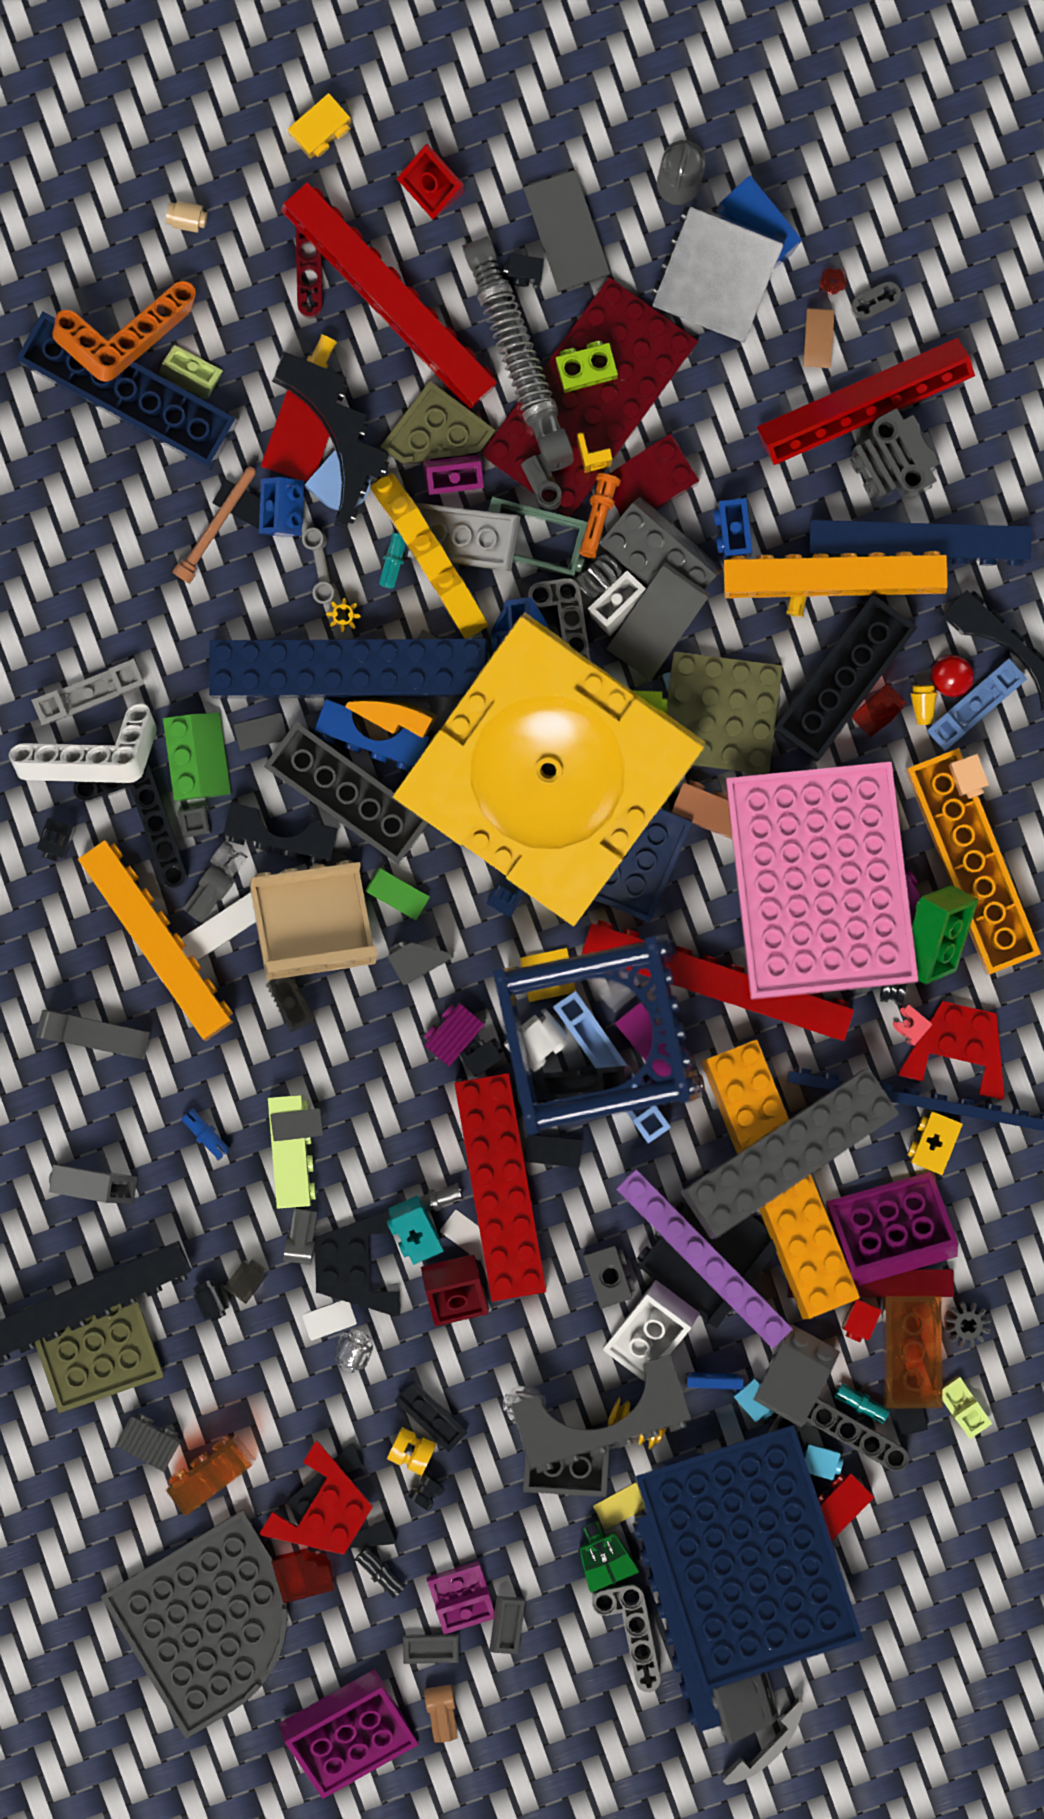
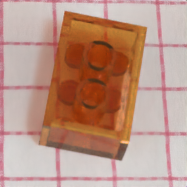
(209, 1473)

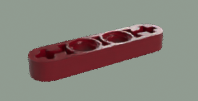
(308, 264)

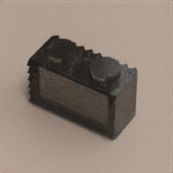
(291, 1003)

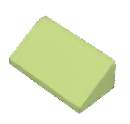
(190, 372)

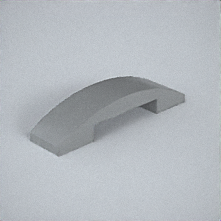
(88, 693)
(742, 1770)

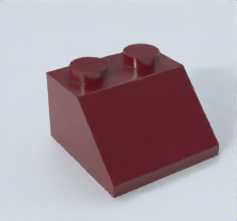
(454, 1290)

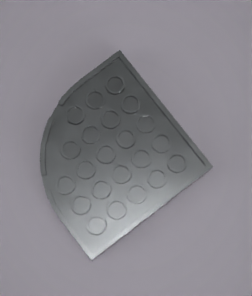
(205, 1622)

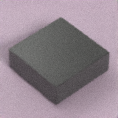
(194, 822)

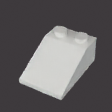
(651, 1329)

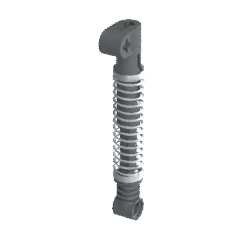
(538, 409)

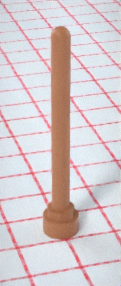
(186, 569)

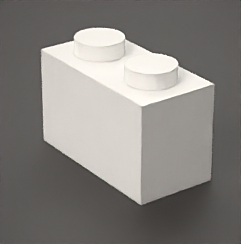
(616, 603)

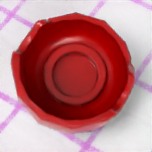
(952, 675)

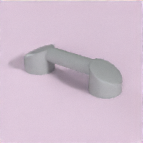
(316, 540)

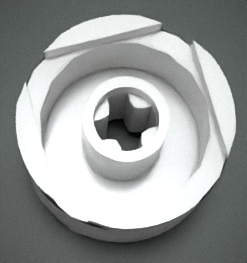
(541, 1038)

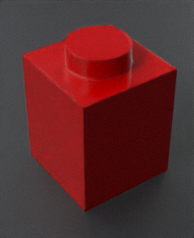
(861, 1320)

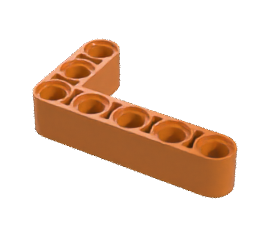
(129, 336)

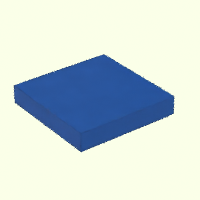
(714, 1380)

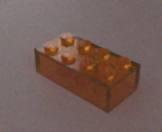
(912, 1352)

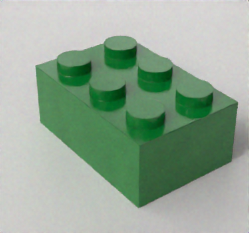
(941, 931)

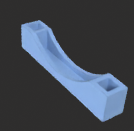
(604, 1054)

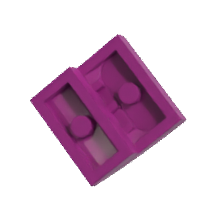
(461, 1597)

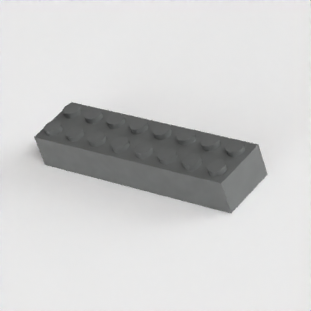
(789, 1153)

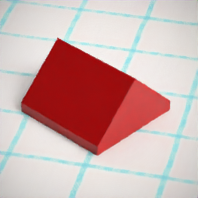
(431, 182)

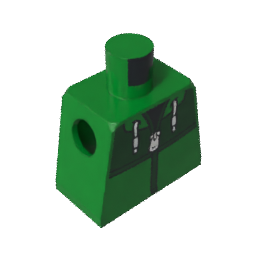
(605, 1558)

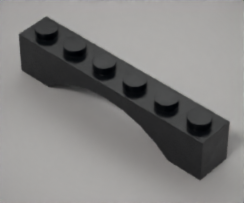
(973, 619)

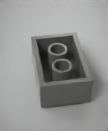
(580, 1478)

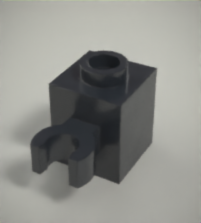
(55, 839)

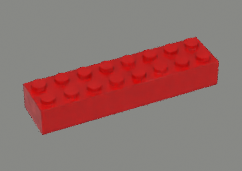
(500, 1187)

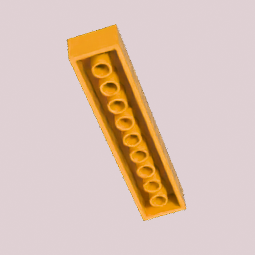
(797, 1216)

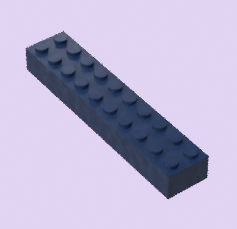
(345, 668)

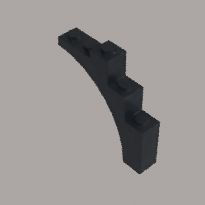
(357, 461)

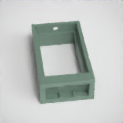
(576, 562)

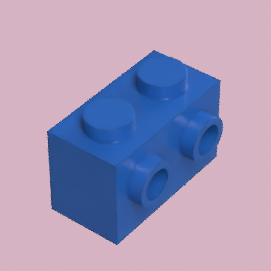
(281, 507)
(734, 528)

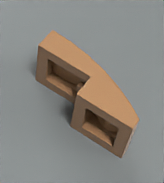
(818, 338)

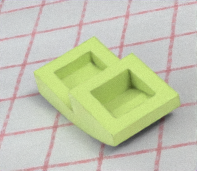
(964, 1407)

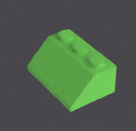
(196, 756)

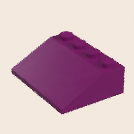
(893, 1228)
(348, 1734)

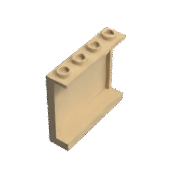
(312, 920)

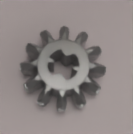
(599, 575)
(968, 1315)

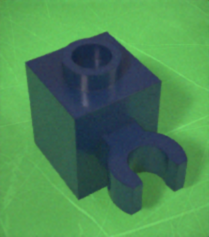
(505, 897)

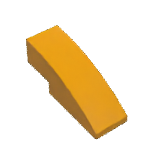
(393, 714)

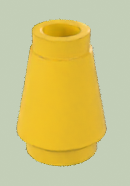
(924, 703)

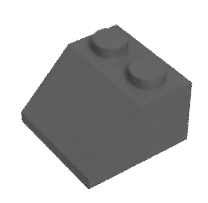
(415, 960)

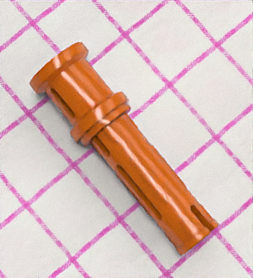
(601, 503)

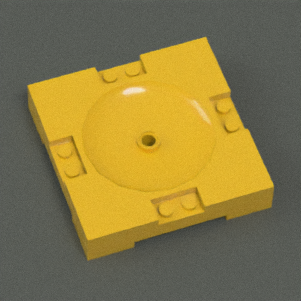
(563, 830)

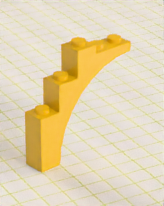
(429, 555)

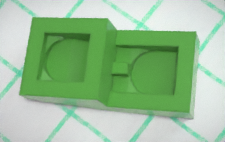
(397, 893)

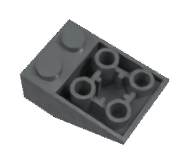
(745, 1707)

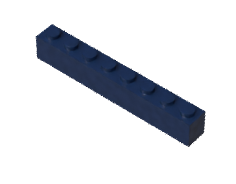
(957, 541)
(703, 1711)

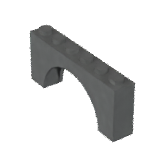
(549, 1441)

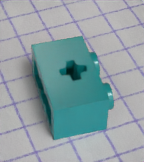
(425, 1240)

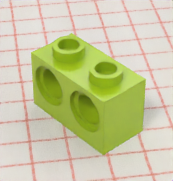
(588, 374)

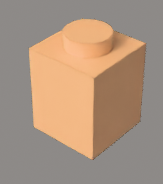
(969, 776)

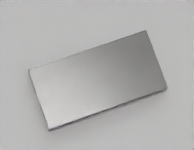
(473, 535)

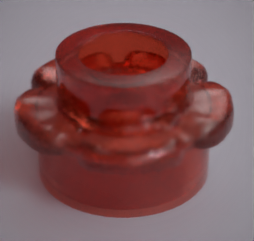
(833, 288)

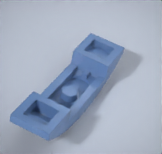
(976, 704)

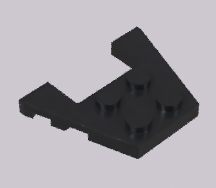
(344, 1266)
(348, 1461)

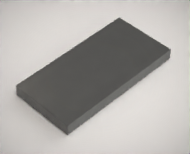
(566, 231)
(658, 621)

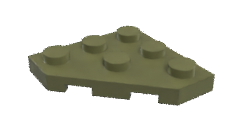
(436, 429)

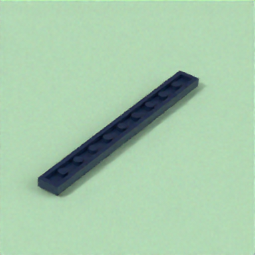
(935, 1102)

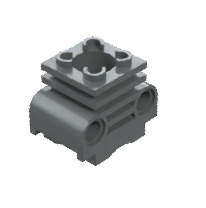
(891, 459)

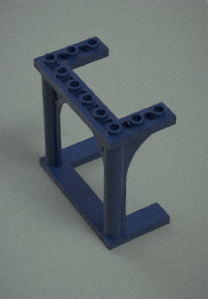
(677, 1086)

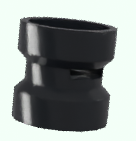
(427, 1489)

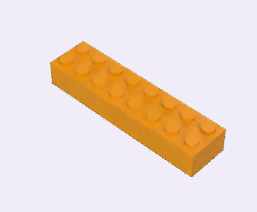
(973, 864)

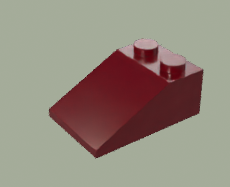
(655, 475)

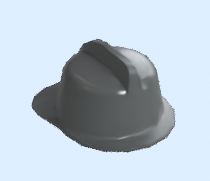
(681, 172)

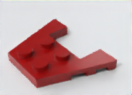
(964, 1036)
(332, 1516)

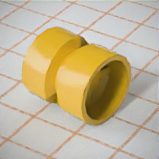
(420, 1456)

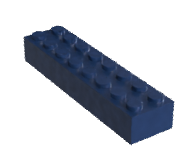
(133, 397)

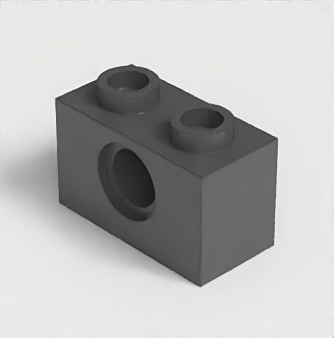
(597, 1263)

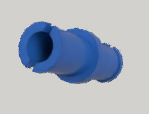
(205, 1134)

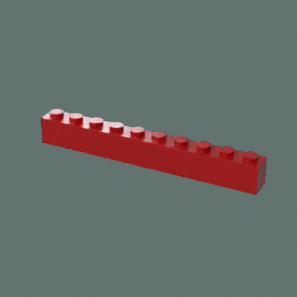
(388, 295)
(732, 986)

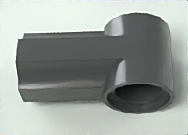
(541, 481)
(211, 889)
(300, 1243)

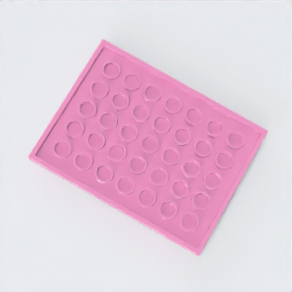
(821, 880)

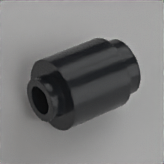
(210, 1300)

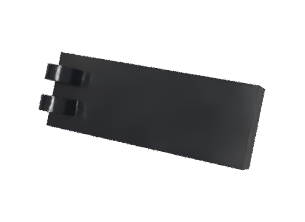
(430, 1415)

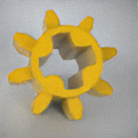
(342, 623)

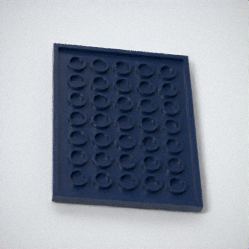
(748, 1558)

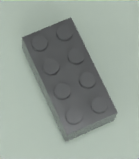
(648, 540)

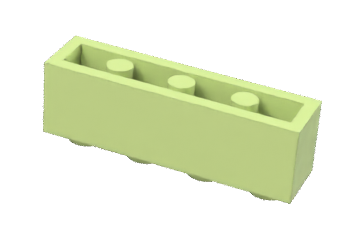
(291, 1159)

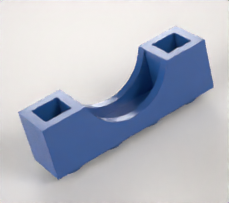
(338, 724)

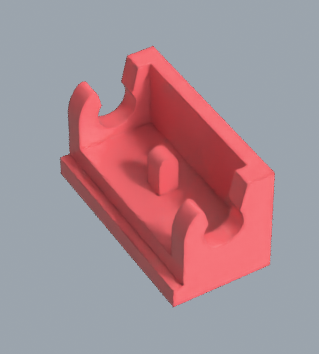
(915, 1027)

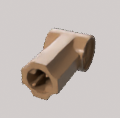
(440, 1705)

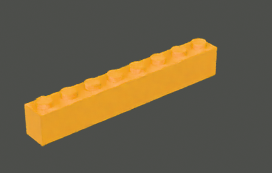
(836, 575)
(155, 940)

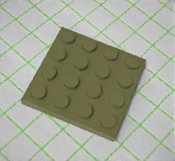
(728, 707)
(100, 1358)

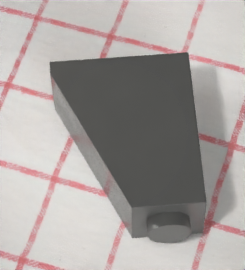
(92, 1184)

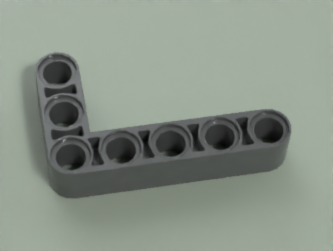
(855, 1440)

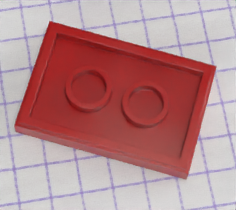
(296, 441)

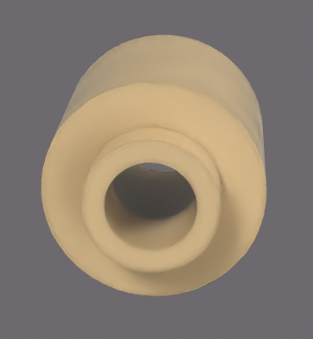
(186, 216)

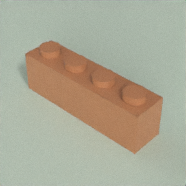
(704, 808)

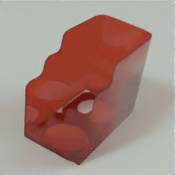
(879, 710)
(303, 1574)

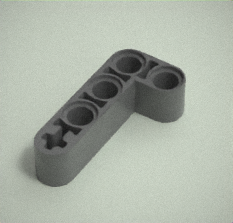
(92, 1034)

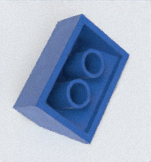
(753, 208)

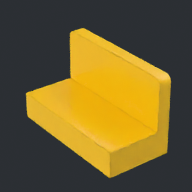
(595, 460)

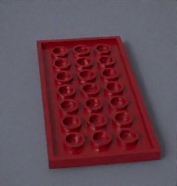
(646, 357)

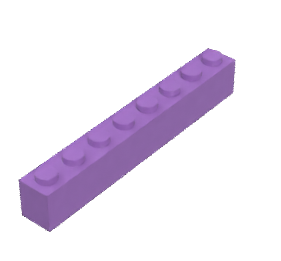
(703, 1258)

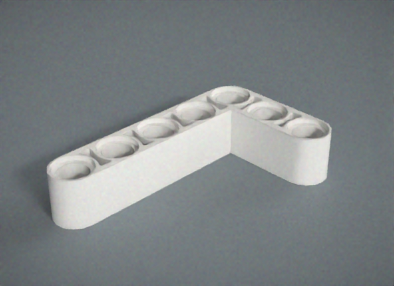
(91, 763)

